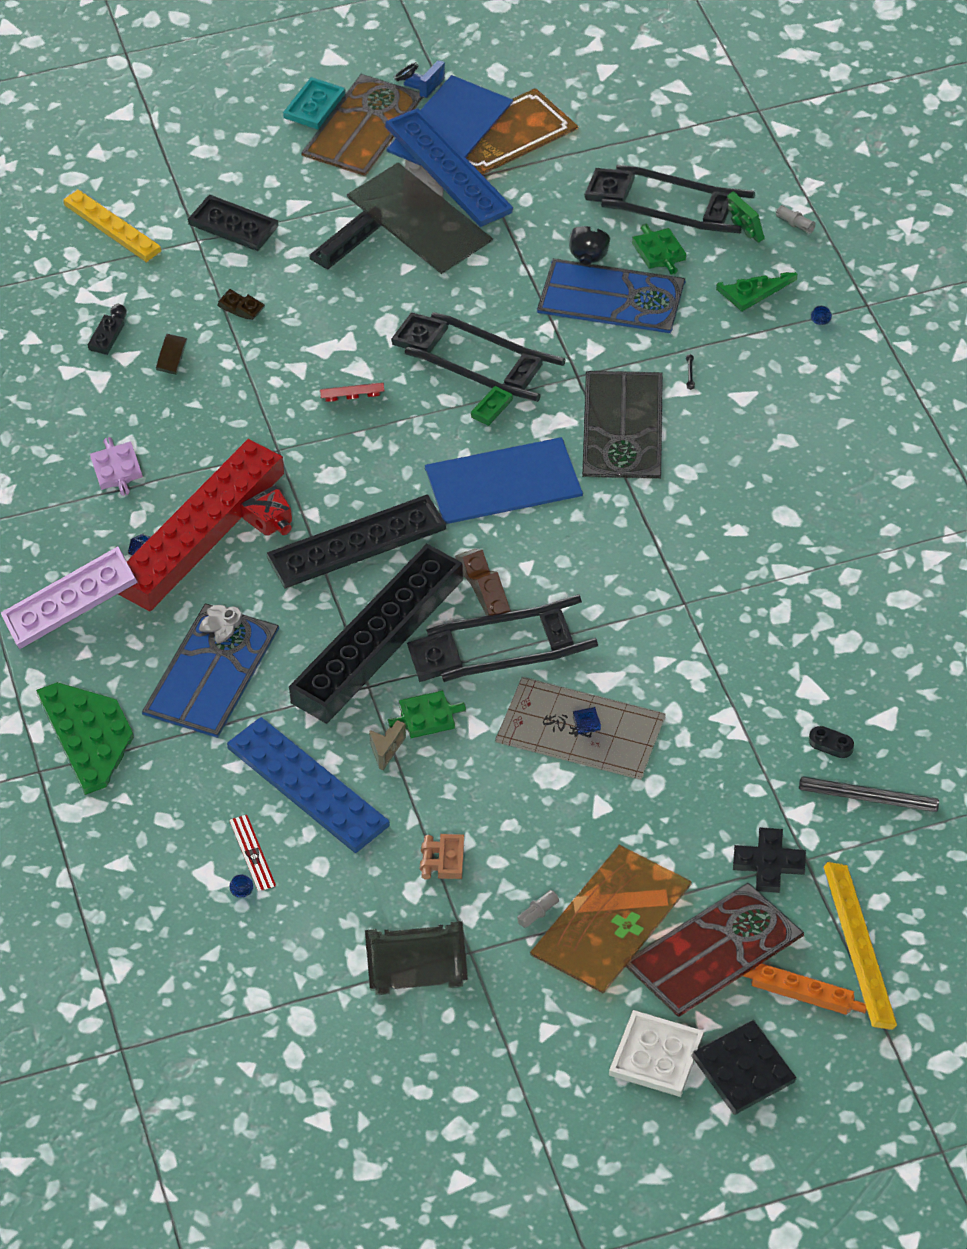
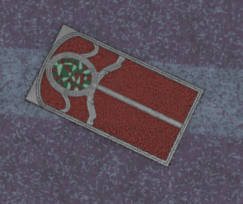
(713, 949)

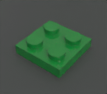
(746, 217)

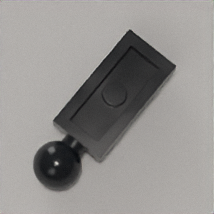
(108, 330)

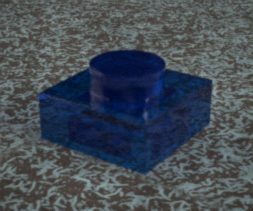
(586, 720)

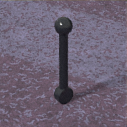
(690, 384)

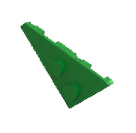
(753, 290)

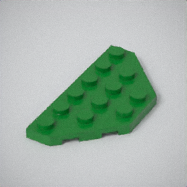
(89, 731)

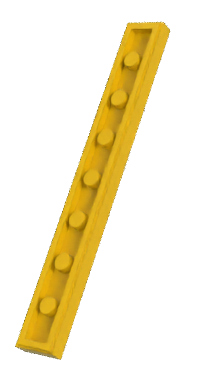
(860, 946)

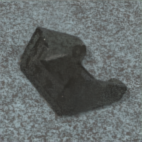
(416, 958)

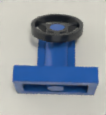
(425, 83)

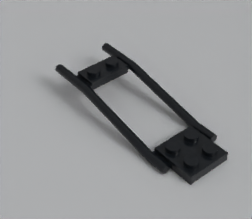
(613, 186)
(422, 333)
(438, 654)

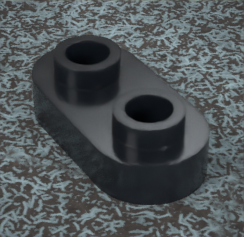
(830, 742)

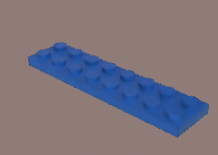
(449, 167)
(308, 785)

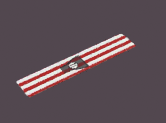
(252, 853)

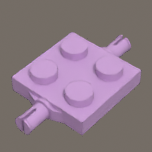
(116, 465)

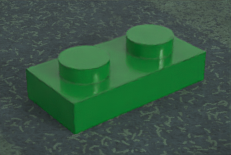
(491, 405)

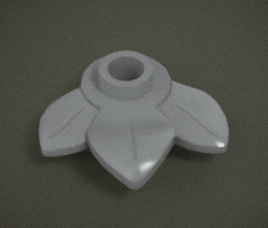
(221, 622)

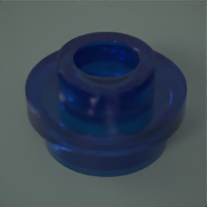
(821, 315)
(241, 881)

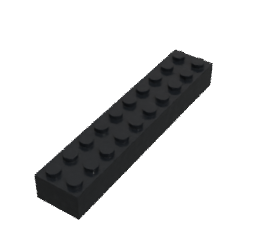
(376, 633)

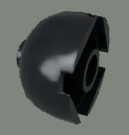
(588, 245)

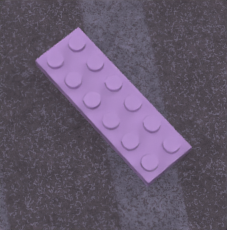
(68, 597)

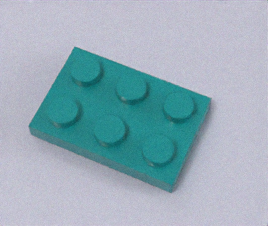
(314, 103)

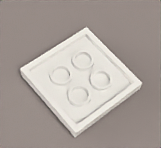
(656, 1053)

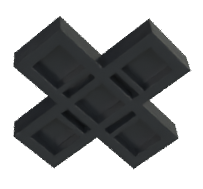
(769, 860)

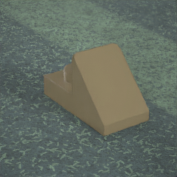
(386, 746)

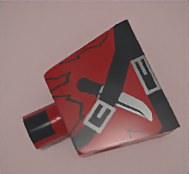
(268, 512)

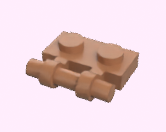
(450, 856)

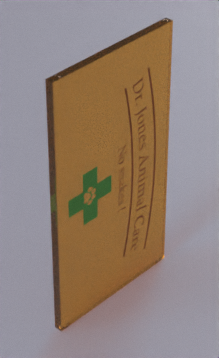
(611, 918)

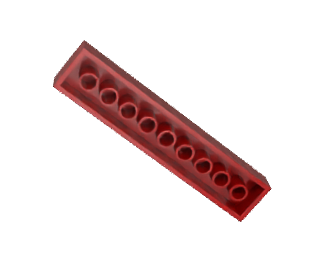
(200, 523)

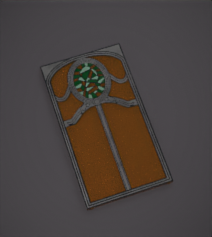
(356, 129)

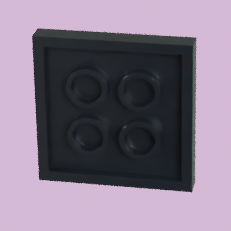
(743, 1067)

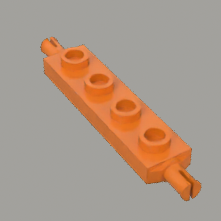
(805, 989)

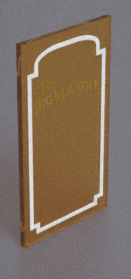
(521, 129)

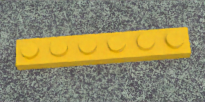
(112, 225)

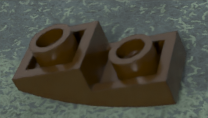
(241, 306)
(171, 354)

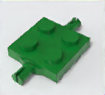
(659, 248)
(427, 714)

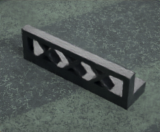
(344, 240)

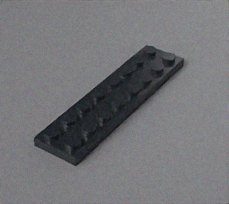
(356, 541)

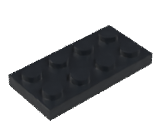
(233, 222)

